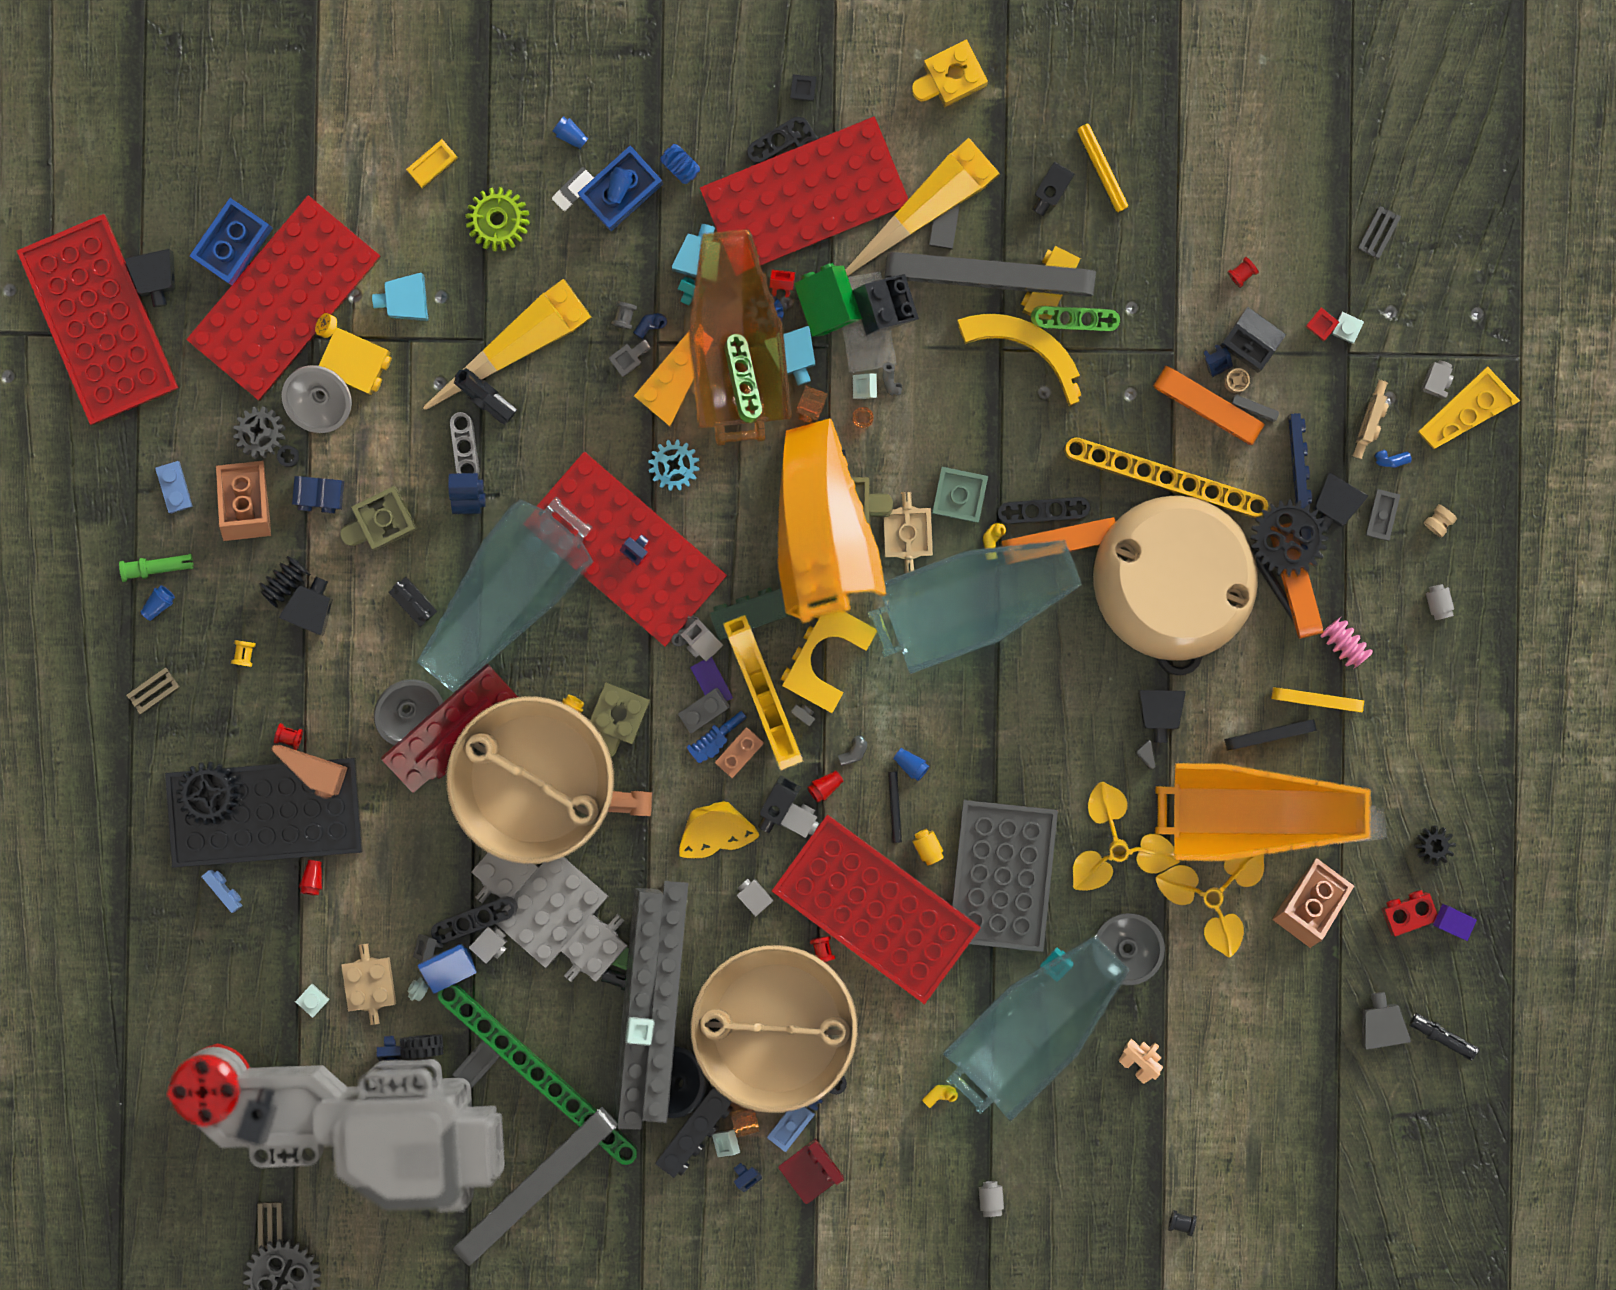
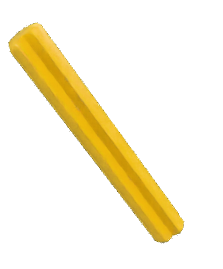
(1102, 167)

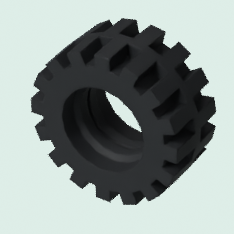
(421, 1046)

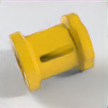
(247, 654)

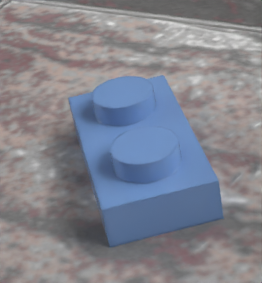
(173, 487)
(228, 897)
(790, 1127)

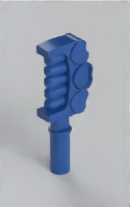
(711, 743)

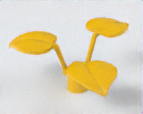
(1091, 870)
(1226, 931)

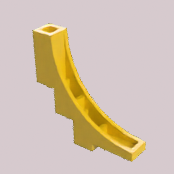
(763, 692)

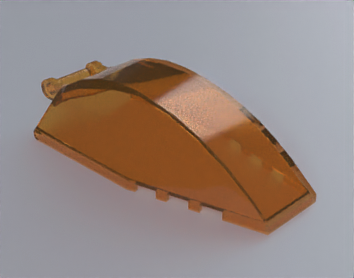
(728, 301)

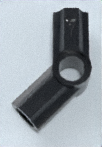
(484, 396)

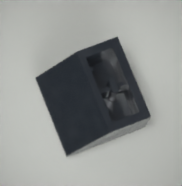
(885, 304)
(1253, 340)

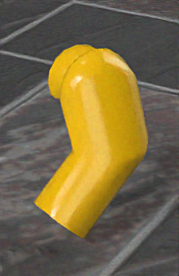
(993, 534)
(940, 1092)

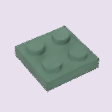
(960, 494)

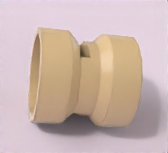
(1240, 377)
(1440, 520)

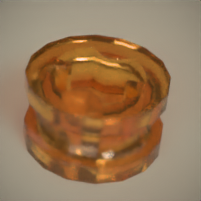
(862, 425)

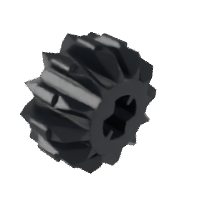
(1427, 848)

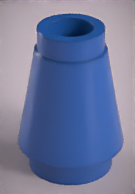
(570, 133)
(619, 183)
(158, 601)
(913, 765)

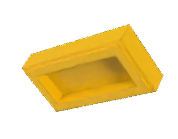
(432, 163)

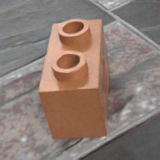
(739, 752)

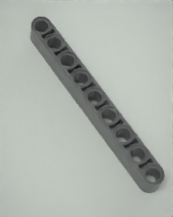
(991, 274)
(535, 1186)

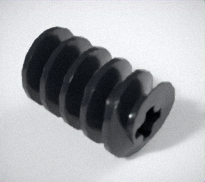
(283, 581)

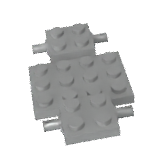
(553, 913)

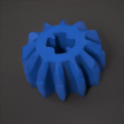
(680, 163)

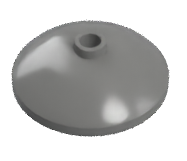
(310, 408)

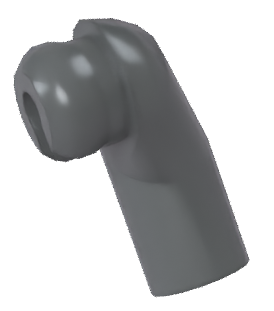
(888, 379)
(677, 639)
(856, 752)

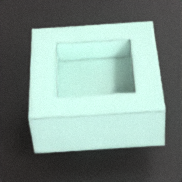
(1347, 328)
(864, 386)
(312, 1000)
(639, 1031)
(726, 1143)

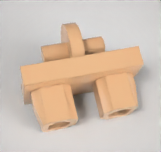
(1145, 1057)

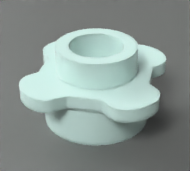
(417, 989)

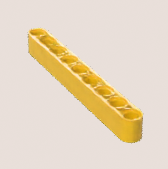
(1153, 478)

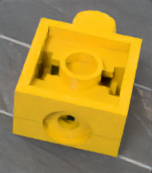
(950, 75)

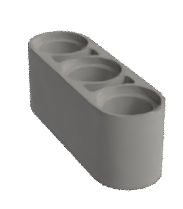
(464, 435)

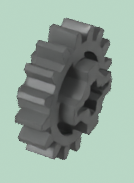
(260, 422)

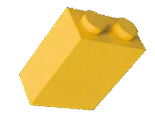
(356, 361)

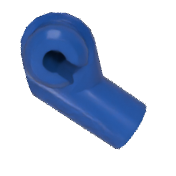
(1393, 461)

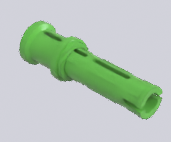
(143, 567)

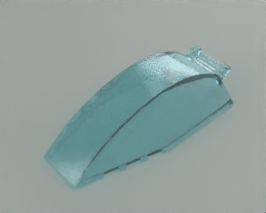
(972, 600)
(1035, 1028)

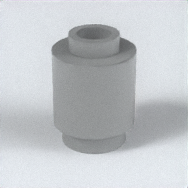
(1440, 602)
(991, 1199)

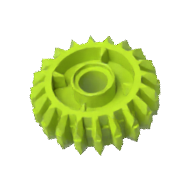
(487, 209)

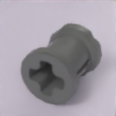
(624, 315)

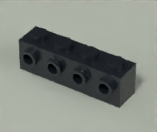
(692, 1133)

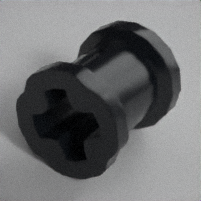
(1182, 1223)

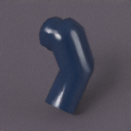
(650, 321)

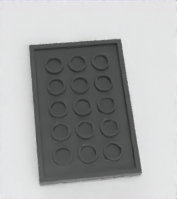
(1005, 872)

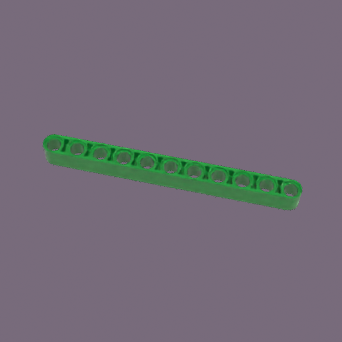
(532, 1061)

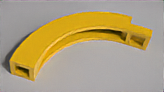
(1024, 332)

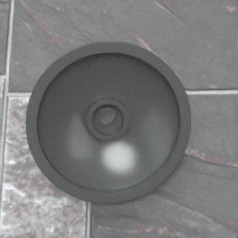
(396, 723)
(1146, 945)

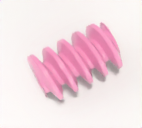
(1346, 643)

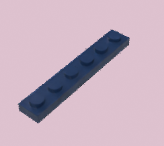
(1300, 471)

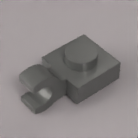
(627, 359)

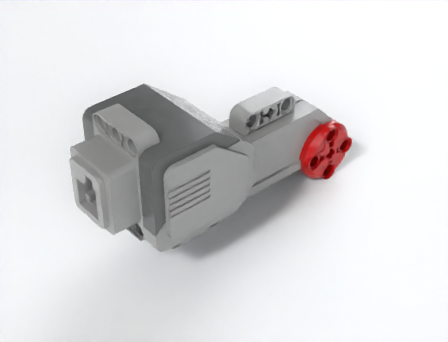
(397, 1141)

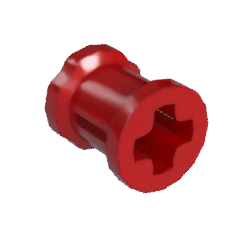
(1243, 272)
(288, 736)
(822, 948)

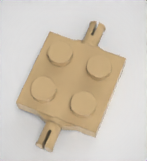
(1369, 429)
(908, 532)
(368, 984)

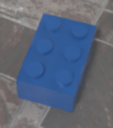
(644, 184)
(231, 241)

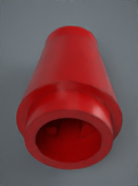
(823, 787)
(312, 878)

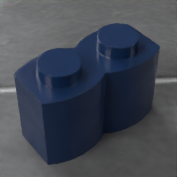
(318, 493)
(466, 493)

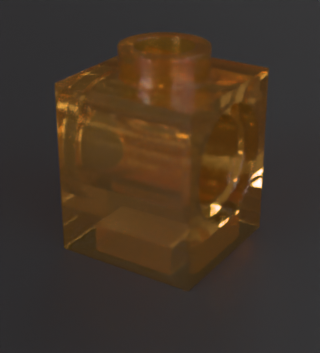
(811, 404)
(745, 1122)

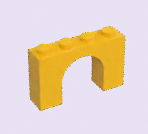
(802, 678)

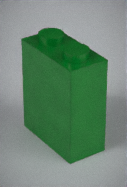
(827, 300)

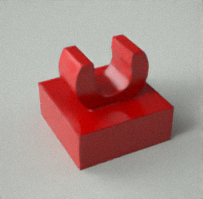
(782, 280)
(1322, 324)

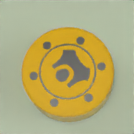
(326, 325)

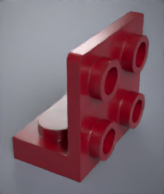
(811, 1171)

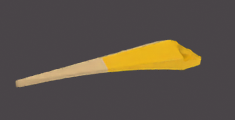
(952, 182)
(543, 322)

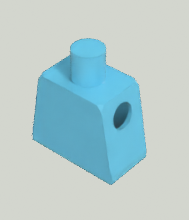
(687, 258)
(404, 298)
(799, 354)

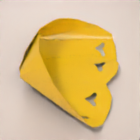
(714, 827)

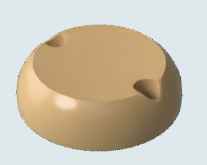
(1176, 578)
(534, 774)
(774, 1028)

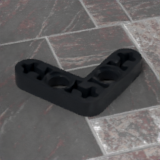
(790, 138)

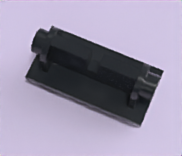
(412, 601)

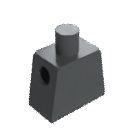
(1383, 1024)

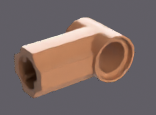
(635, 803)

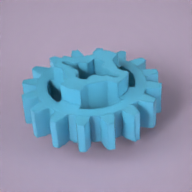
(664, 459)

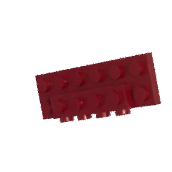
(428, 747)

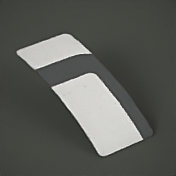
(570, 190)

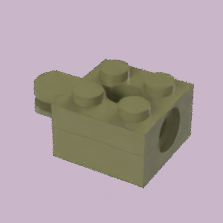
(873, 504)
(379, 520)
(618, 716)

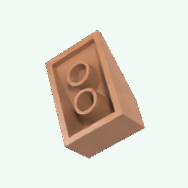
(243, 501)
(313, 771)
(1313, 903)

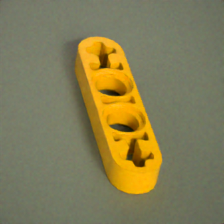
(1317, 699)

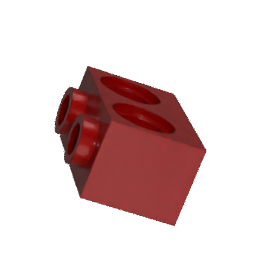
(1411, 918)

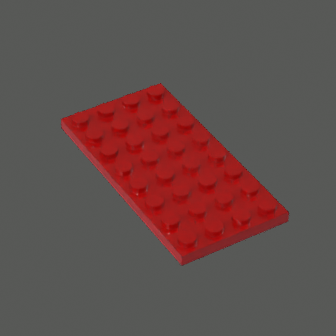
(809, 191)
(281, 296)
(97, 319)
(671, 577)
(876, 909)

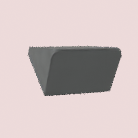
(1145, 753)

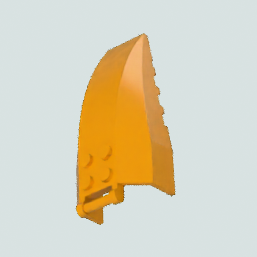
(822, 526)
(1252, 812)

